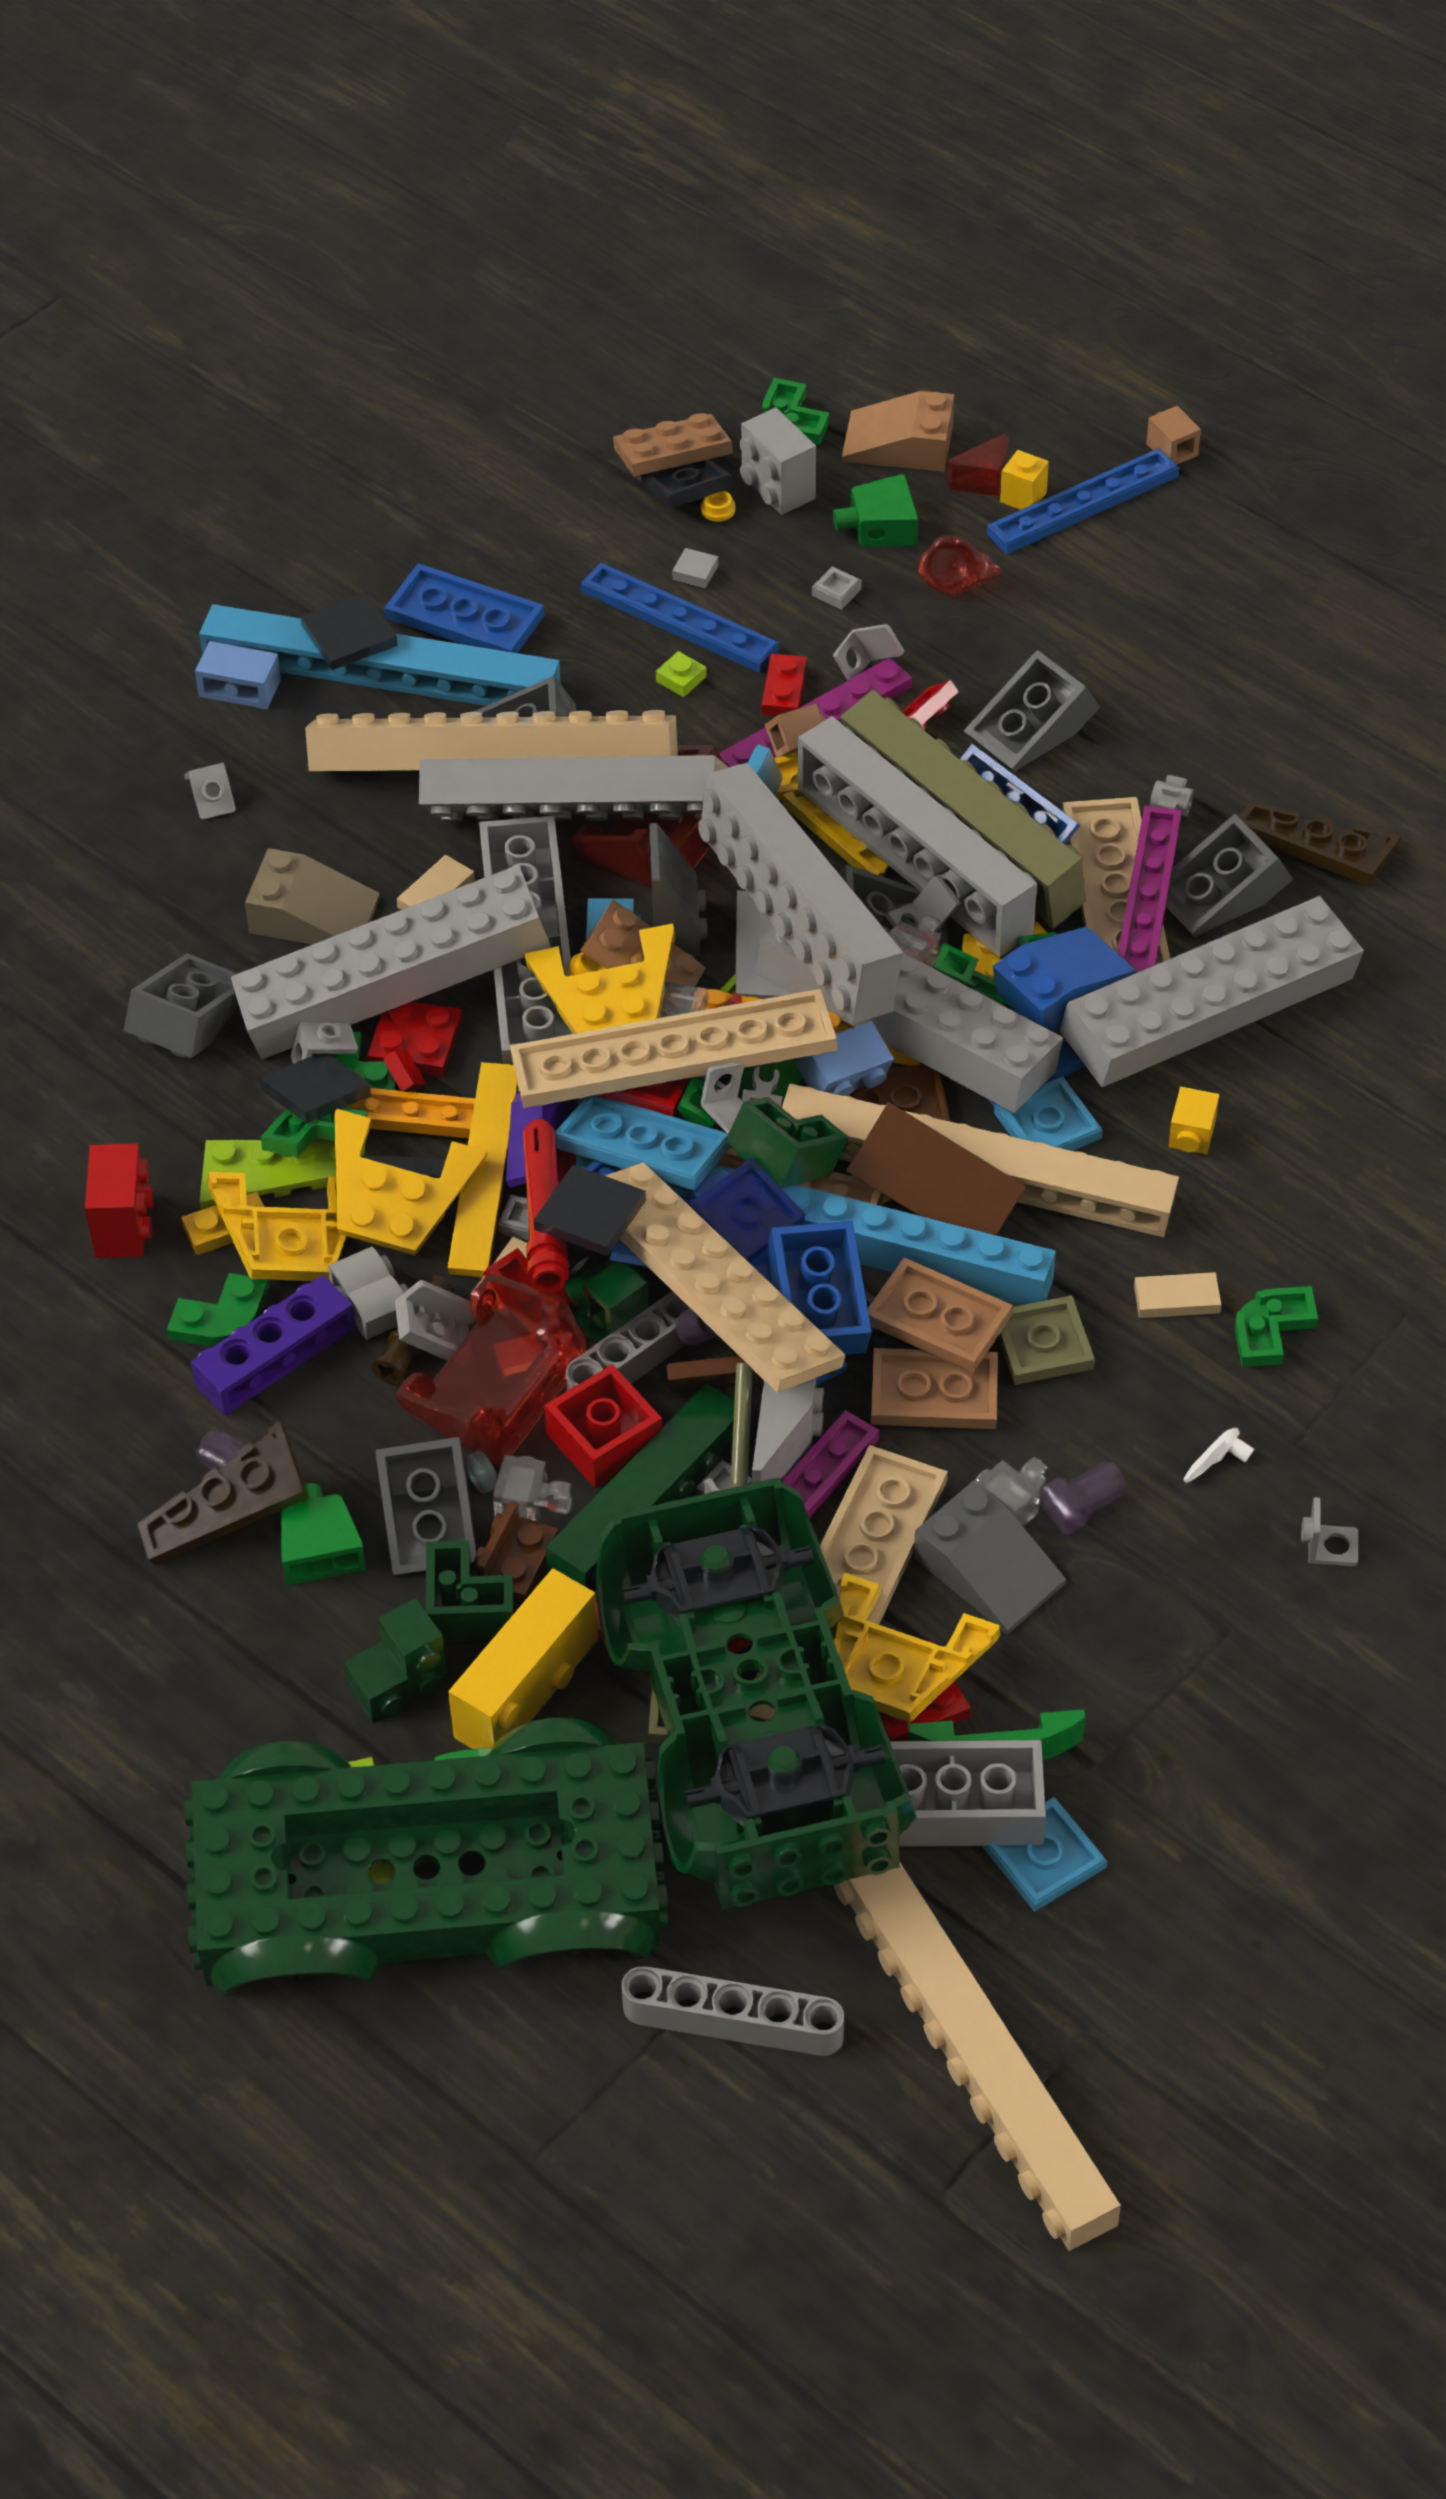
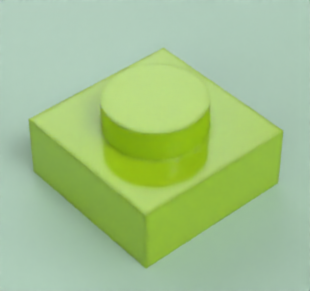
(680, 674)

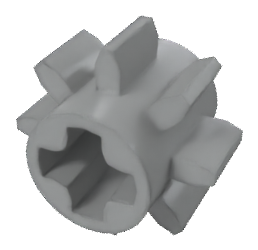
(1172, 794)

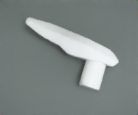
(1225, 1443)

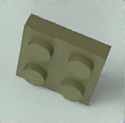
(1045, 1341)

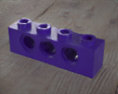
(273, 1344)

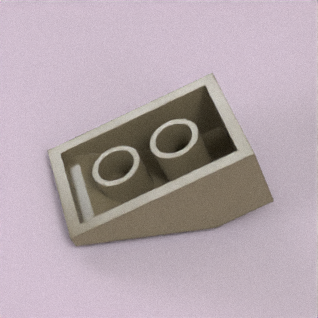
(305, 900)

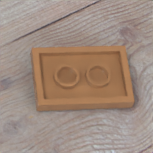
(672, 444)
(617, 943)
(939, 1314)
(932, 1392)

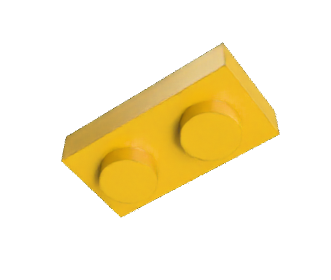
(207, 1229)

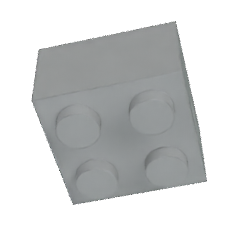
(778, 461)

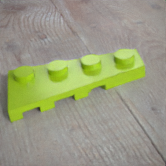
(267, 1170)

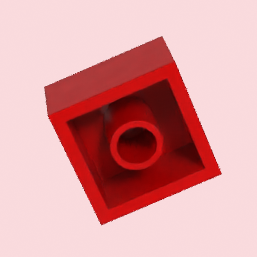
(118, 1200)
(601, 1424)

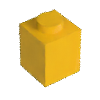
(1024, 480)
(1193, 1120)

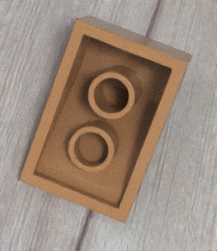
(902, 432)

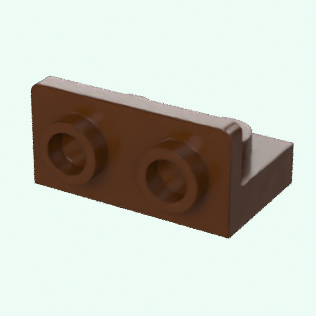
(515, 1549)

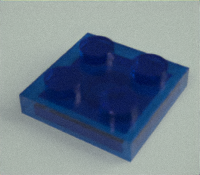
(746, 1208)

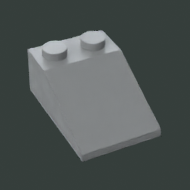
(786, 1429)

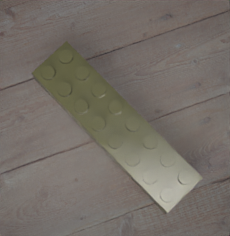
(975, 803)

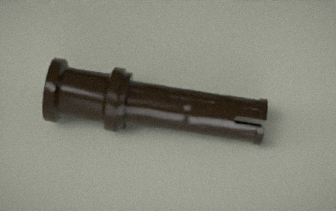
(394, 1361)

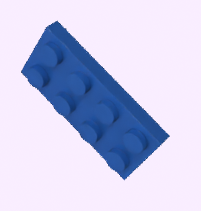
(463, 610)

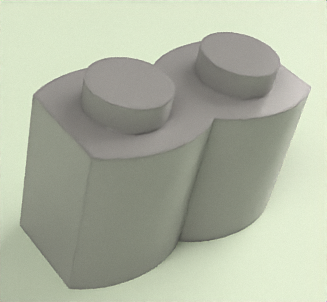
(370, 1286)

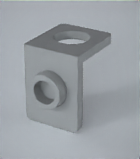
(869, 645)
(211, 791)
(933, 900)
(323, 1039)
(724, 1103)
(1317, 1534)

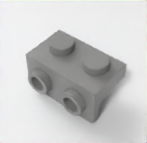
(433, 1319)

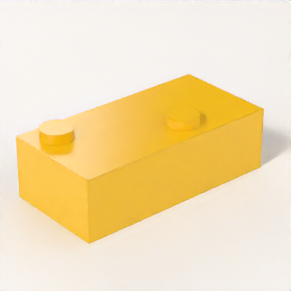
(525, 1662)

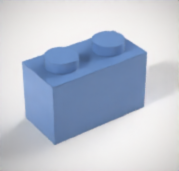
(238, 675)
(858, 1063)

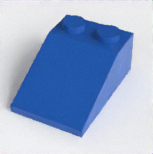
(1055, 970)

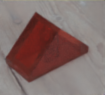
(979, 468)

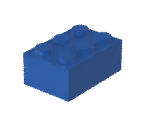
(823, 1279)

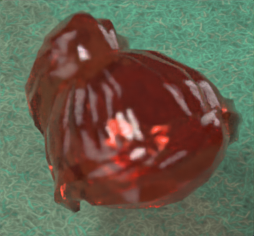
(955, 566)

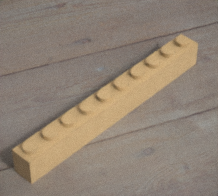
(404, 741)
(1053, 1176)
(983, 2056)

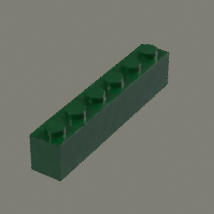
(657, 1474)

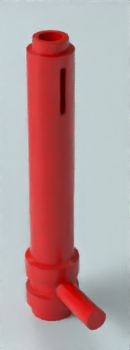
(545, 1254)

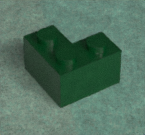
(783, 1146)
(606, 1297)
(465, 1604)
(401, 1666)

